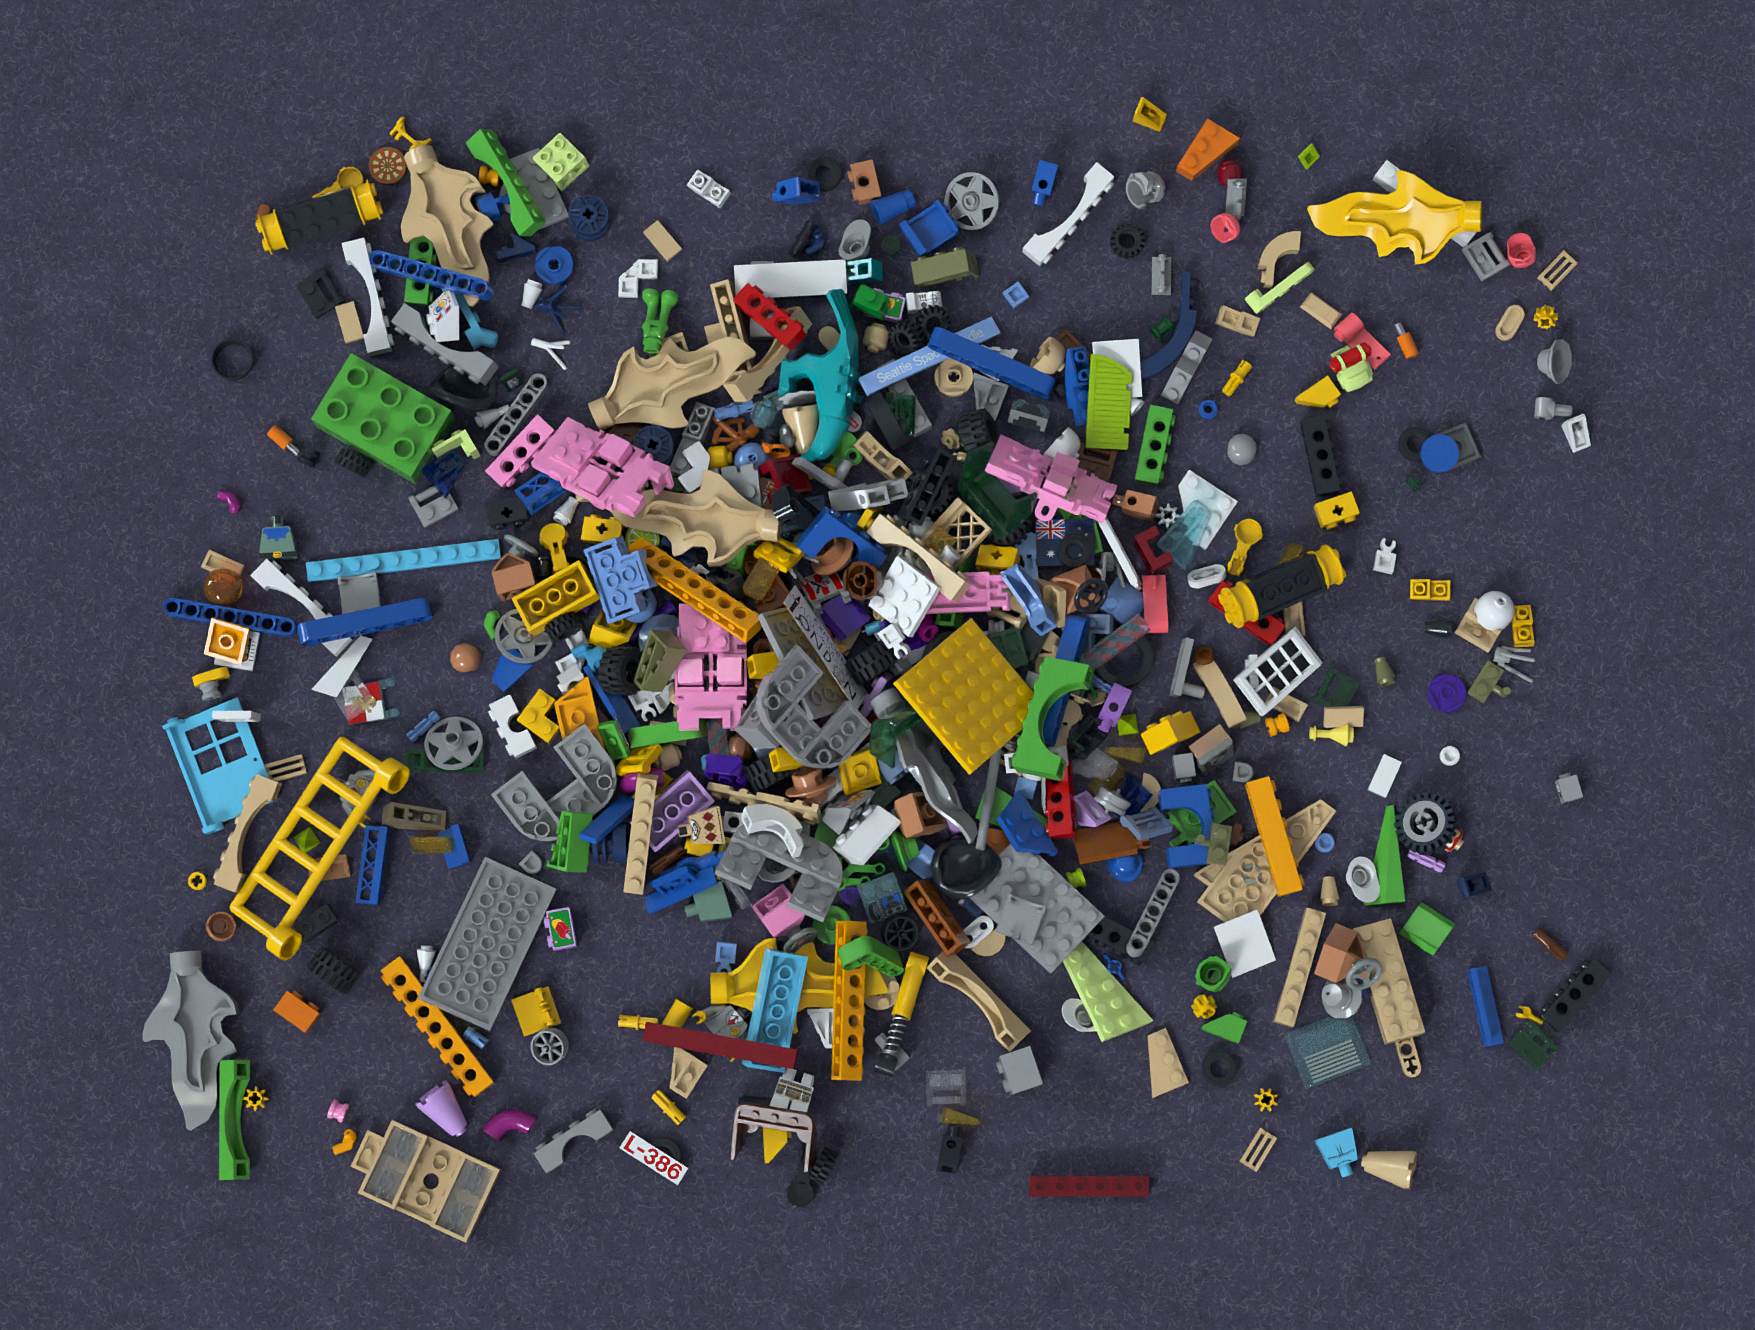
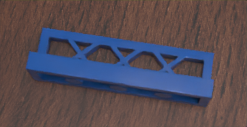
(541, 494)
(614, 703)
(378, 868)
(1485, 1006)

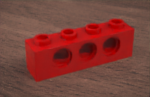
(788, 337)
(1267, 635)
(1067, 826)

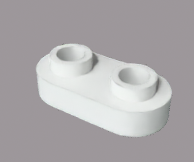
(1206, 576)
(976, 932)

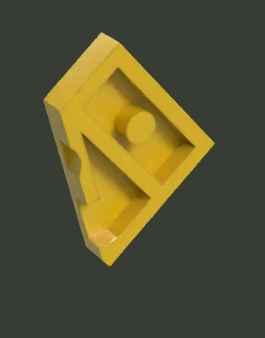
(868, 518)

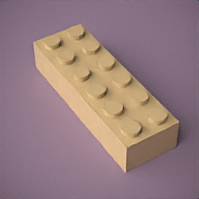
(1392, 992)

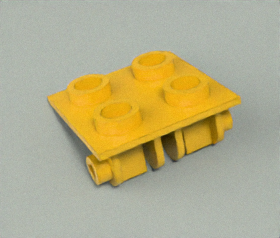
(536, 1011)

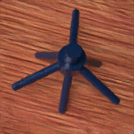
(550, 305)

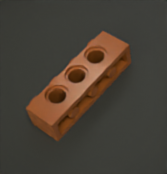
(937, 917)

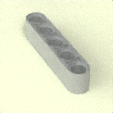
(517, 405)
(1146, 918)

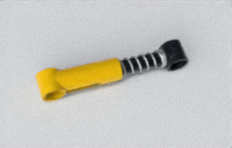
(902, 1012)

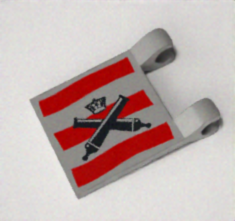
(822, 588)

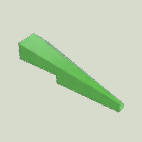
(1388, 863)

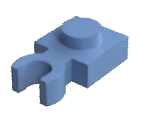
(725, 954)

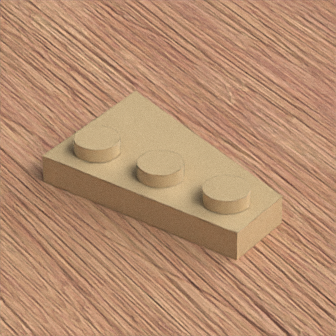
(1165, 1066)

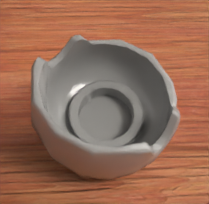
(1241, 449)

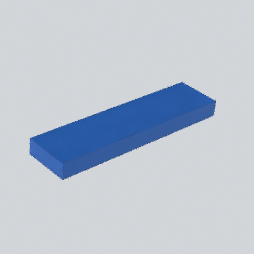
(608, 820)

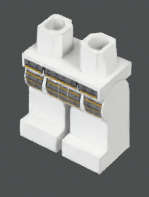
(793, 1091)

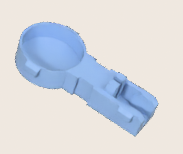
(1028, 547)

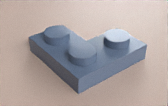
(1098, 625)

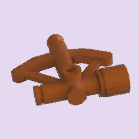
(737, 438)

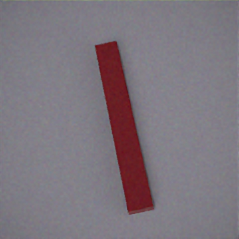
(720, 1045)

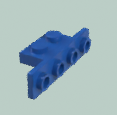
(678, 886)

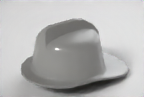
(855, 241)

